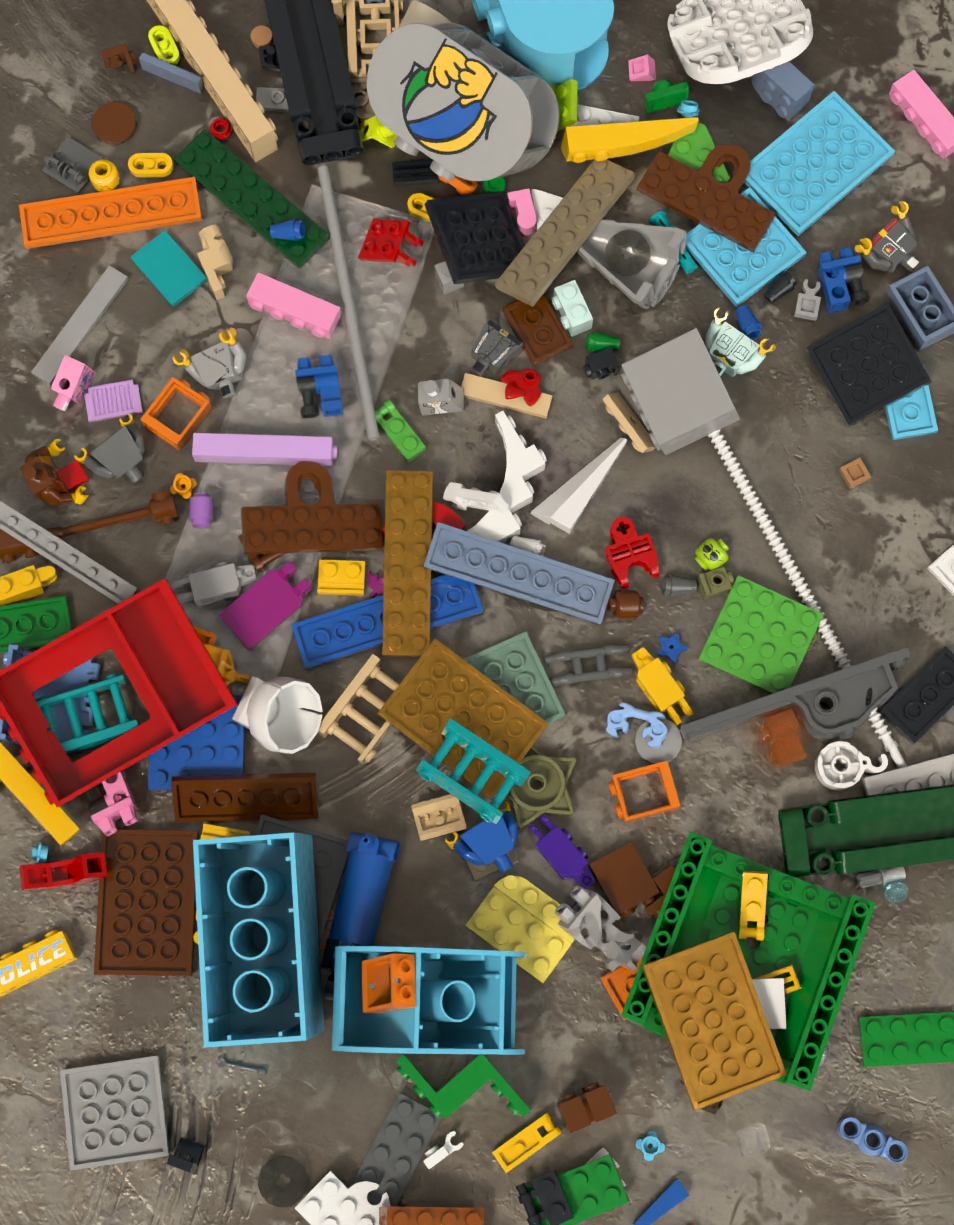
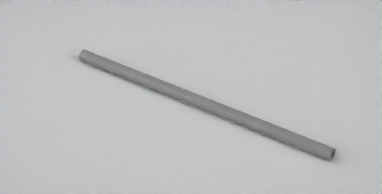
(348, 304)

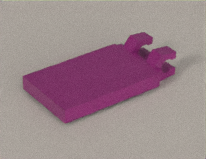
(265, 606)

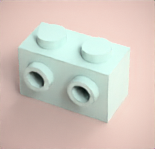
(572, 308)

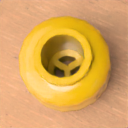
(104, 175)

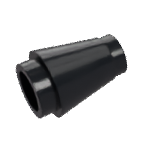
(782, 285)

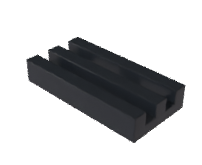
(408, 169)

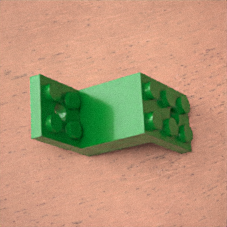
(462, 1087)

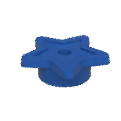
(671, 653)

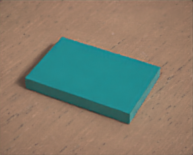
(169, 268)

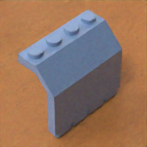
(72, 680)

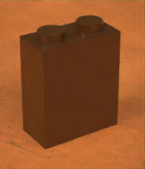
(624, 880)

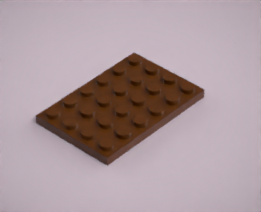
(146, 904)

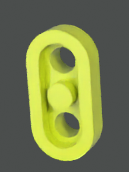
(165, 47)

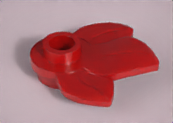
(520, 386)

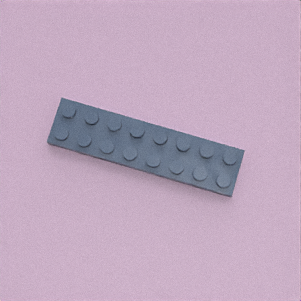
(518, 573)

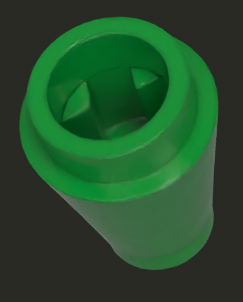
(599, 341)

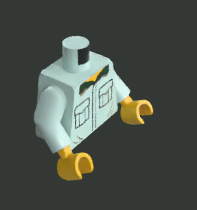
(731, 349)

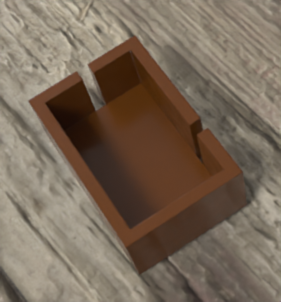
(586, 1107)

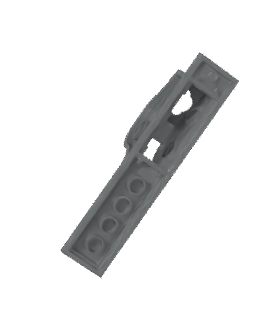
(842, 691)

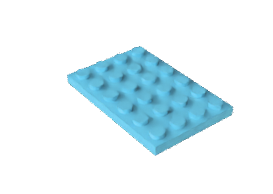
(817, 163)

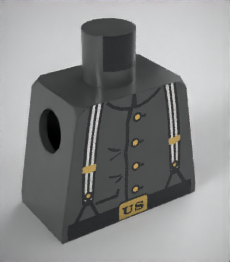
(494, 349)

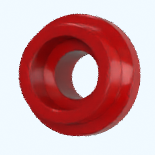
(220, 123)

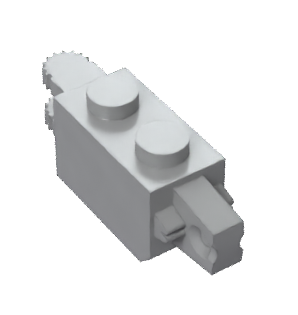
(215, 583)

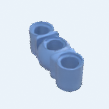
(883, 1143)

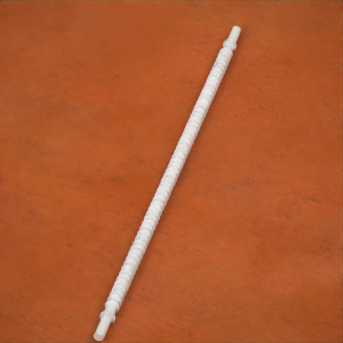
(781, 552)

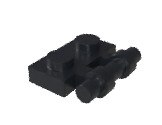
(551, 1196)

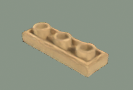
(628, 422)

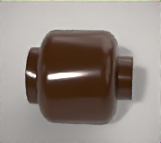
(626, 605)

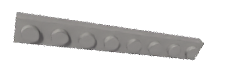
(64, 555)

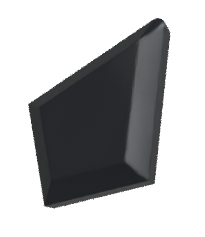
(269, 58)

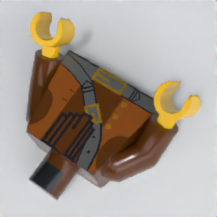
(45, 480)

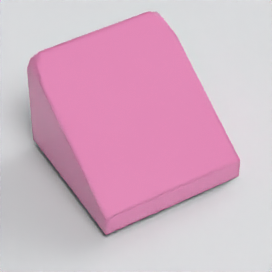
(642, 69)

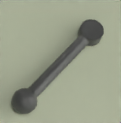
(221, 1062)

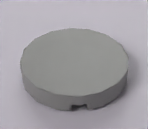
(670, 746)

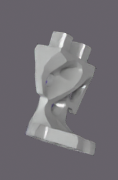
(587, 914)

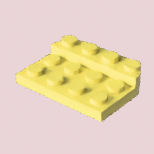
(522, 920)

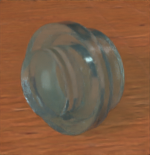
(895, 891)

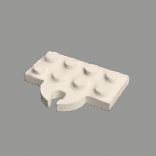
(336, 1204)

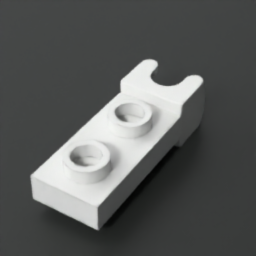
(474, 498)

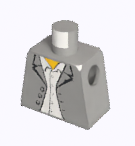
(437, 397)

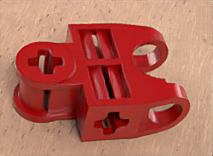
(629, 551)

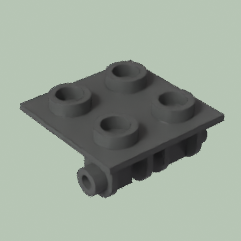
(70, 164)

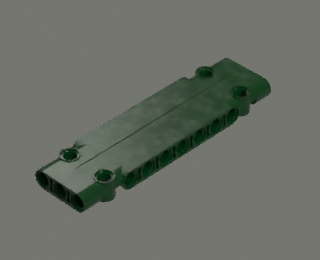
(869, 832)

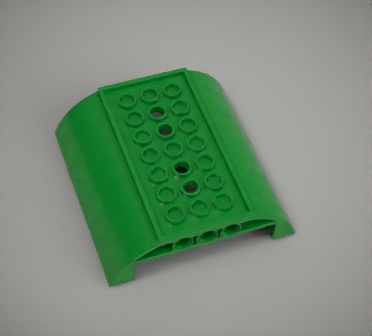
(804, 929)

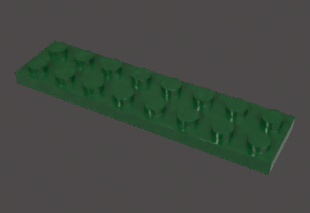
(248, 196)

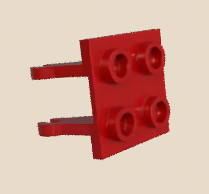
(384, 241)

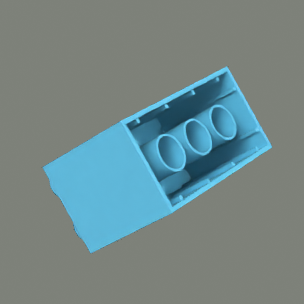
(258, 939)

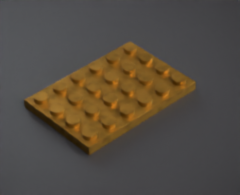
(449, 687)
(713, 1020)

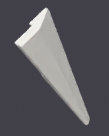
(571, 499)

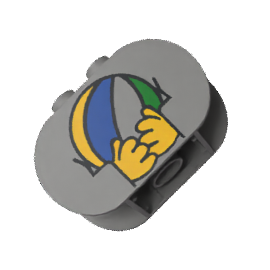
(461, 102)

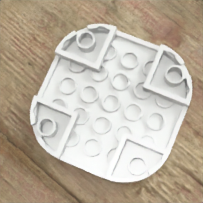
(737, 37)

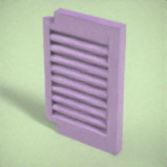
(113, 400)

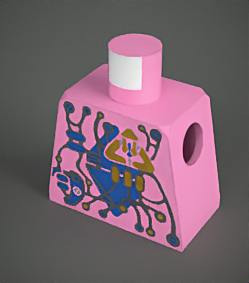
(71, 382)

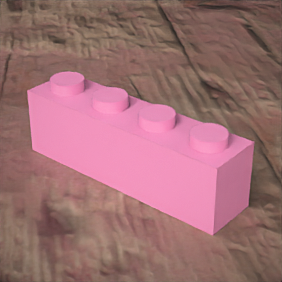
(925, 112)
(293, 305)

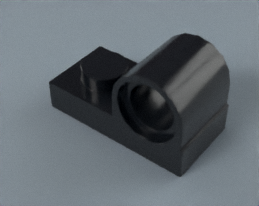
(186, 1155)

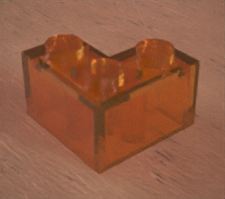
(782, 739)

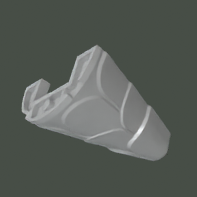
(652, 282)

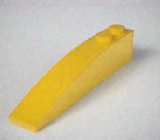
(622, 139)

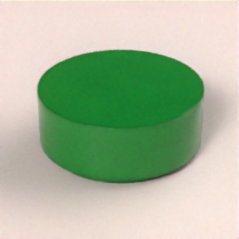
(494, 185)

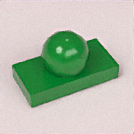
(665, 95)

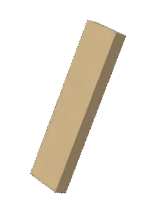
(493, 393)

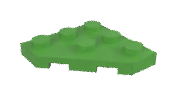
(694, 149)

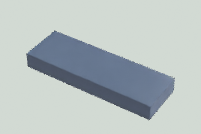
(171, 72)

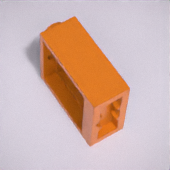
(184, 388)
(667, 785)
(377, 972)

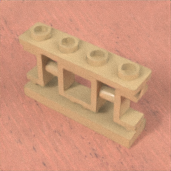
(356, 36)

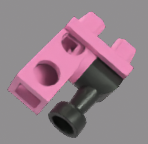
(114, 805)

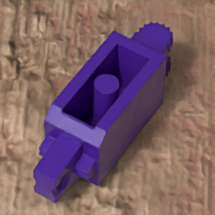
(562, 854)

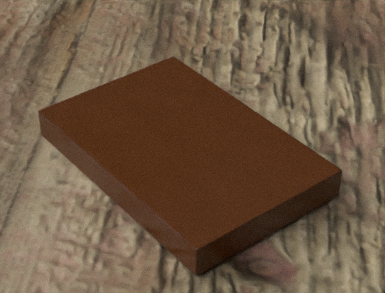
(538, 329)

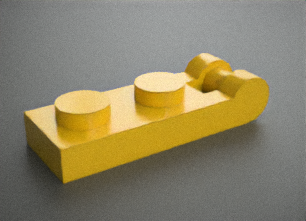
(753, 904)
(526, 1143)

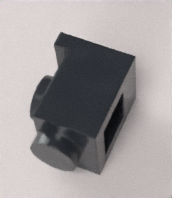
(601, 364)

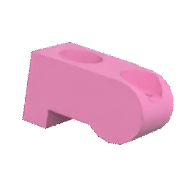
(524, 208)

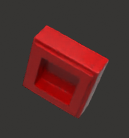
(73, 475)

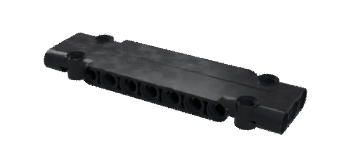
(315, 79)

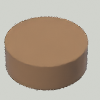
(261, 36)

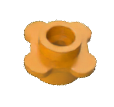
(179, 480)

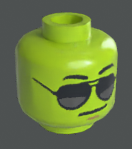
(711, 554)

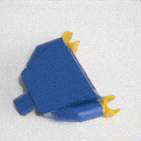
(488, 841)

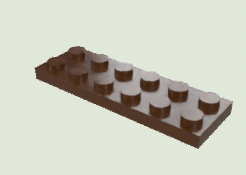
(244, 797)

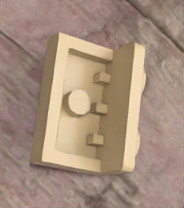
(438, 816)

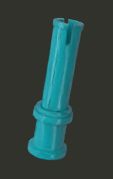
(688, 263)

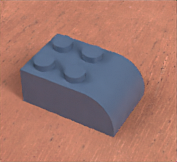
(784, 89)
(922, 308)

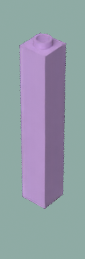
(263, 449)

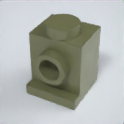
(709, 588)

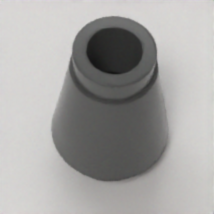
(677, 586)

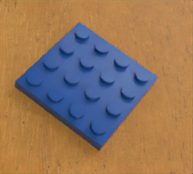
(207, 750)

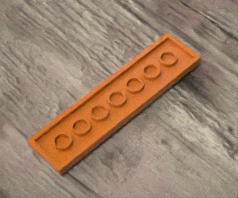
(110, 212)

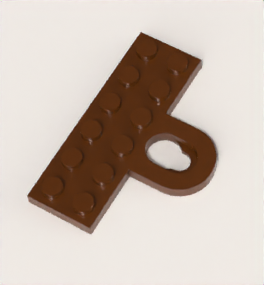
(706, 200)
(310, 527)

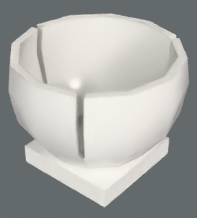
(277, 715)

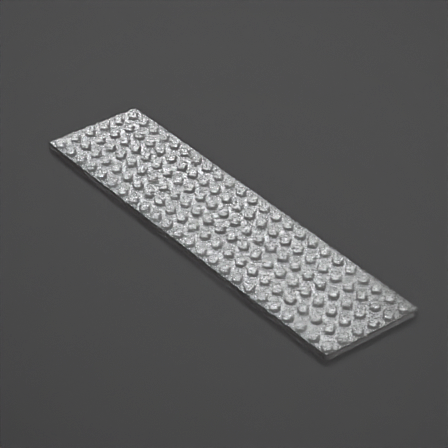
(271, 404)

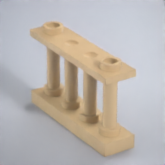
(343, 706)

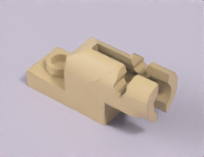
(215, 258)

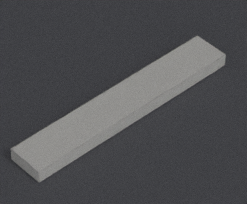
(80, 324)

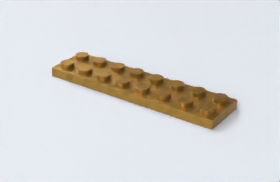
(406, 547)

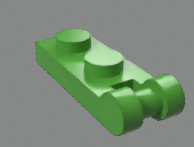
(399, 431)

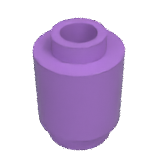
(201, 510)

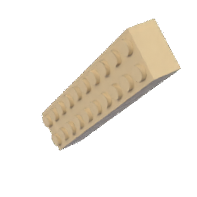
(218, 76)

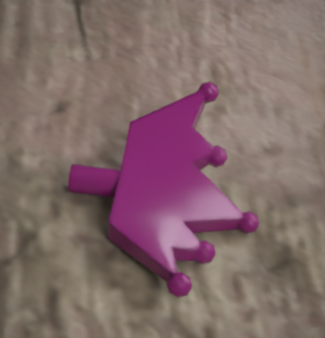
(376, 584)

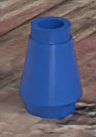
(288, 230)
(748, 322)

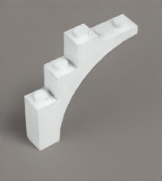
(521, 465)

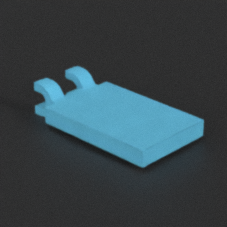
(912, 415)

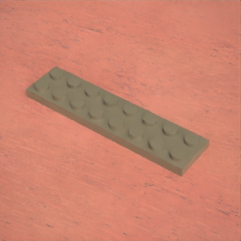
(564, 231)

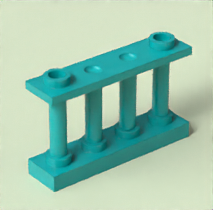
(102, 733)
(474, 748)

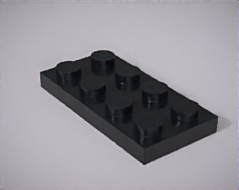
(923, 698)

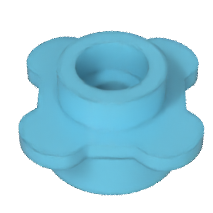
(688, 108)
(39, 853)
(649, 1153)

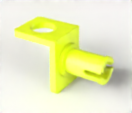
(377, 131)

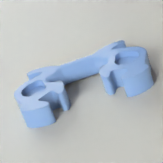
(617, 720)

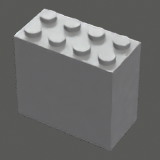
(679, 392)

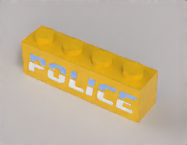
(35, 961)

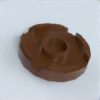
(114, 123)

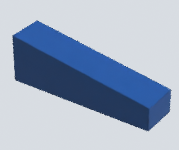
(663, 1203)

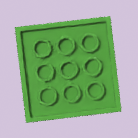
(760, 636)

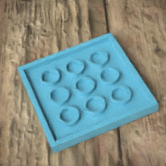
(738, 270)

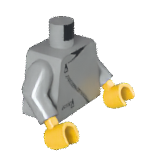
(218, 365)

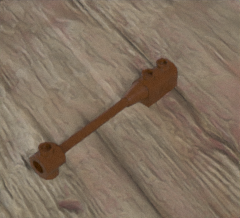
(160, 508)

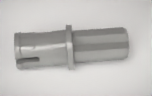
(880, 877)

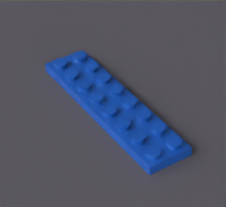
(361, 624)

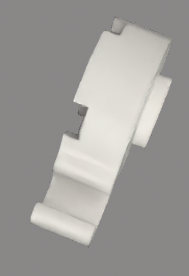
(854, 763)

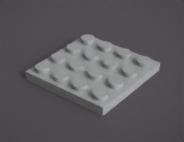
(114, 1113)

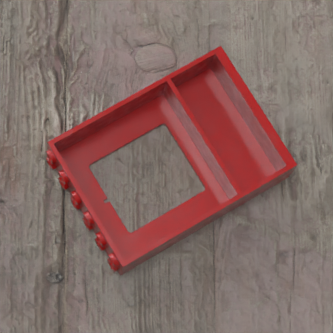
(164, 666)

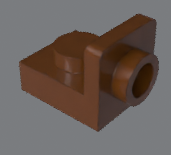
(118, 55)

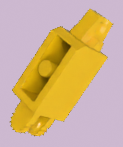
(25, 584)
(659, 685)

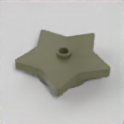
(551, 797)

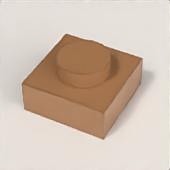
(854, 473)

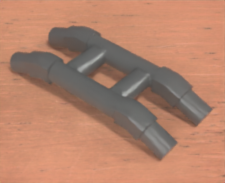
(598, 653)

